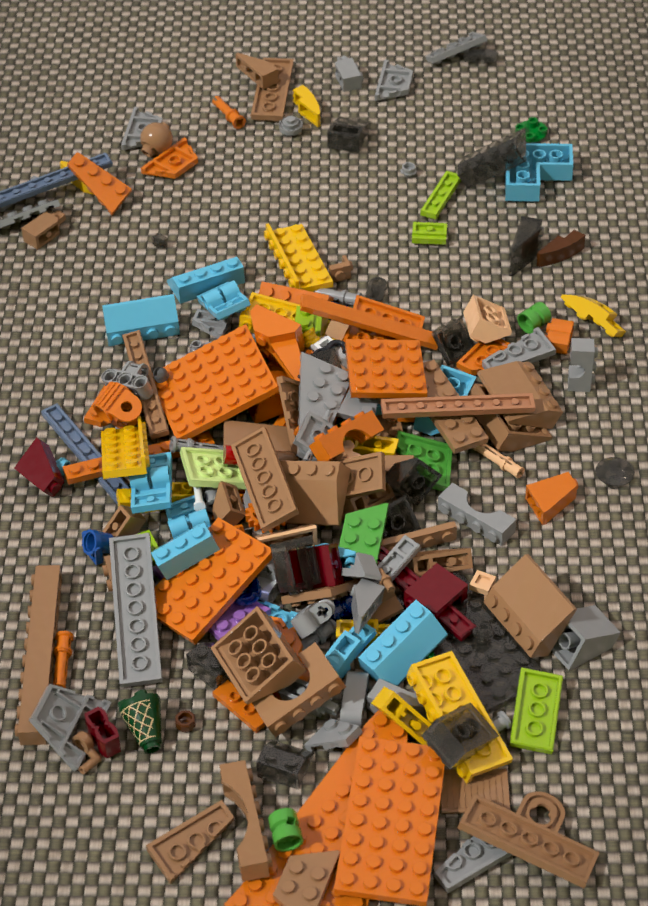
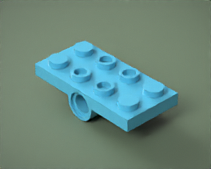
(224, 300)
(153, 489)
(184, 517)

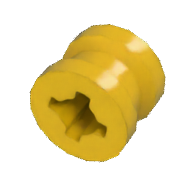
(310, 337)

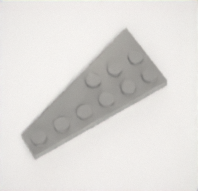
(320, 389)

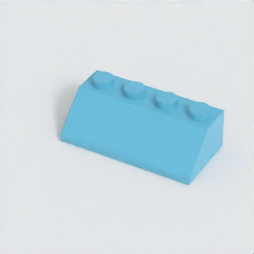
(198, 281)
(152, 316)
(461, 382)
(402, 644)

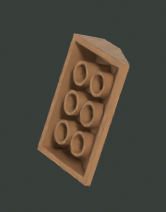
(523, 378)
(508, 436)
(317, 491)
(530, 607)
(257, 657)

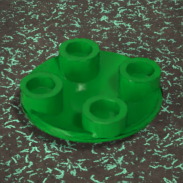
(534, 129)

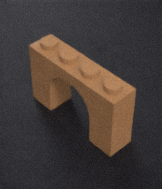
(323, 685)

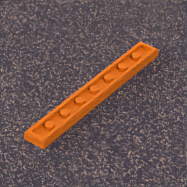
(366, 320)

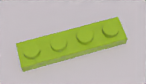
(440, 195)

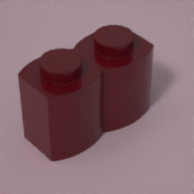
(103, 732)

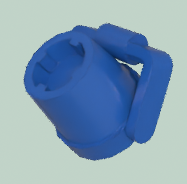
(96, 544)

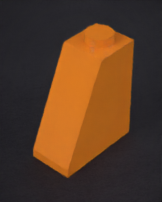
(551, 495)

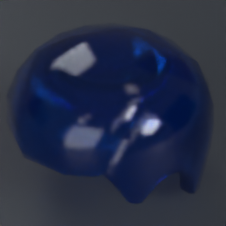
(250, 594)

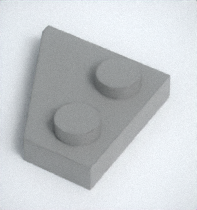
(208, 323)
(334, 734)

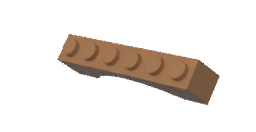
(251, 853)

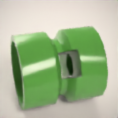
(534, 317)
(285, 829)

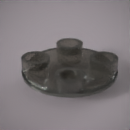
(615, 472)

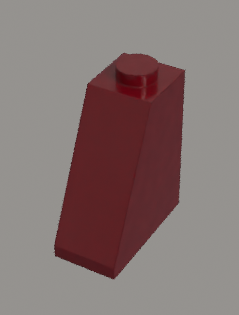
(41, 468)

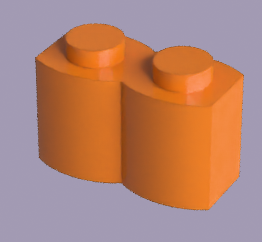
(560, 334)

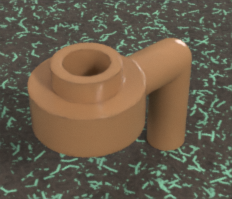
(85, 743)

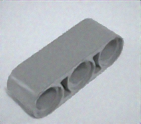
(354, 697)

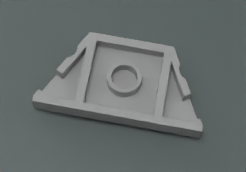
(393, 81)
(135, 126)

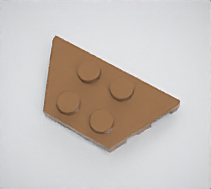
(306, 879)

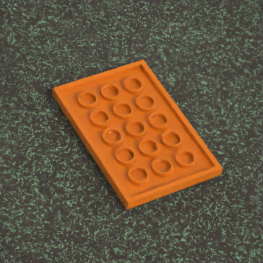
(204, 591)

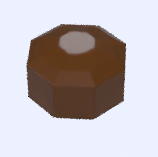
(185, 721)

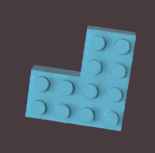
(542, 162)

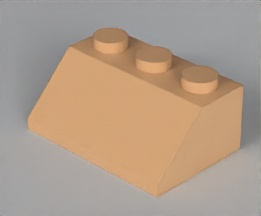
(486, 320)
(282, 535)

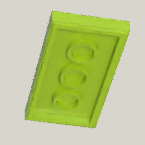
(536, 711)

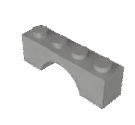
(495, 526)

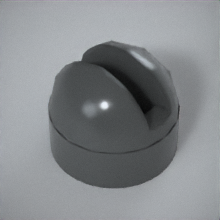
(160, 374)

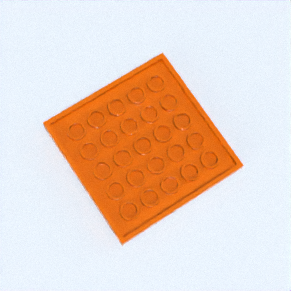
(215, 383)

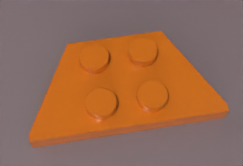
(172, 161)

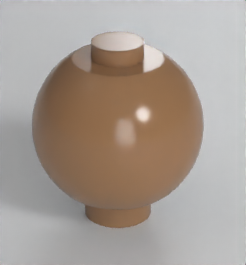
(156, 139)

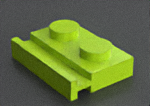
(429, 233)
(308, 321)

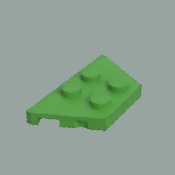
(365, 530)

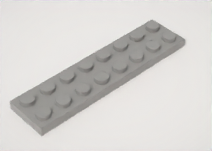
(135, 610)

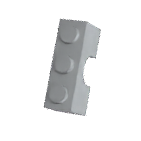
(582, 364)

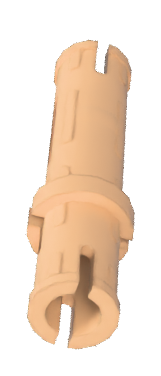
(505, 462)

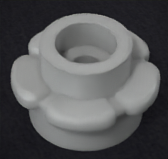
(408, 169)

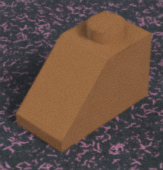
(228, 504)
(124, 522)

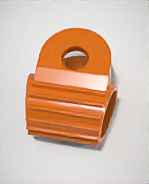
(113, 402)

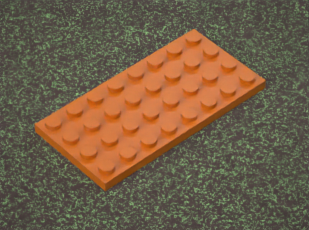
(390, 822)

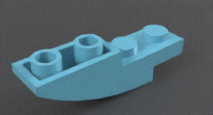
(348, 647)

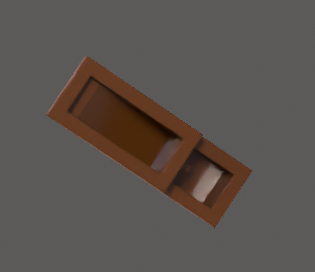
(561, 249)

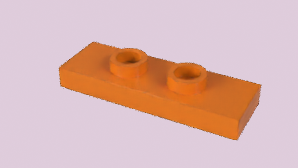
(231, 699)

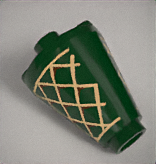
(143, 719)

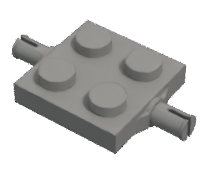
(311, 427)

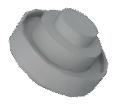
(290, 125)

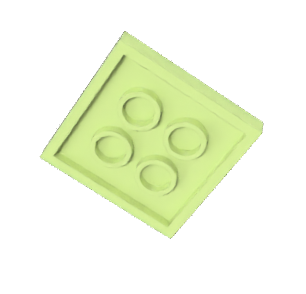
(206, 468)

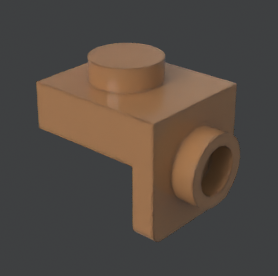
(342, 270)

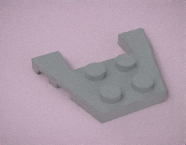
(57, 716)

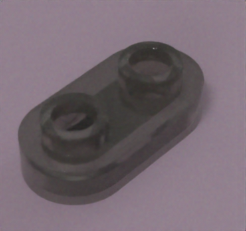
(376, 289)

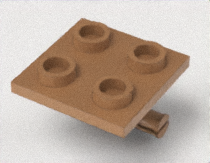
(390, 604)

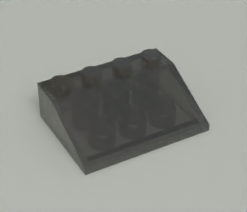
(493, 159)

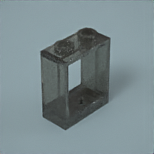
(307, 561)

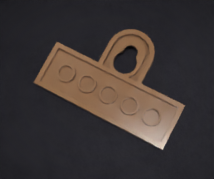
(530, 840)

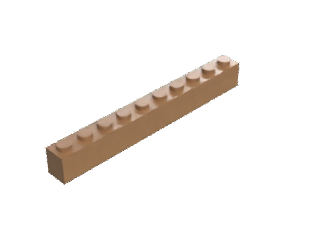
(38, 648)

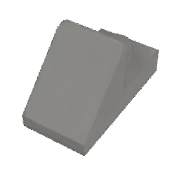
(363, 567)

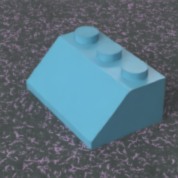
(185, 550)

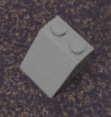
(585, 637)

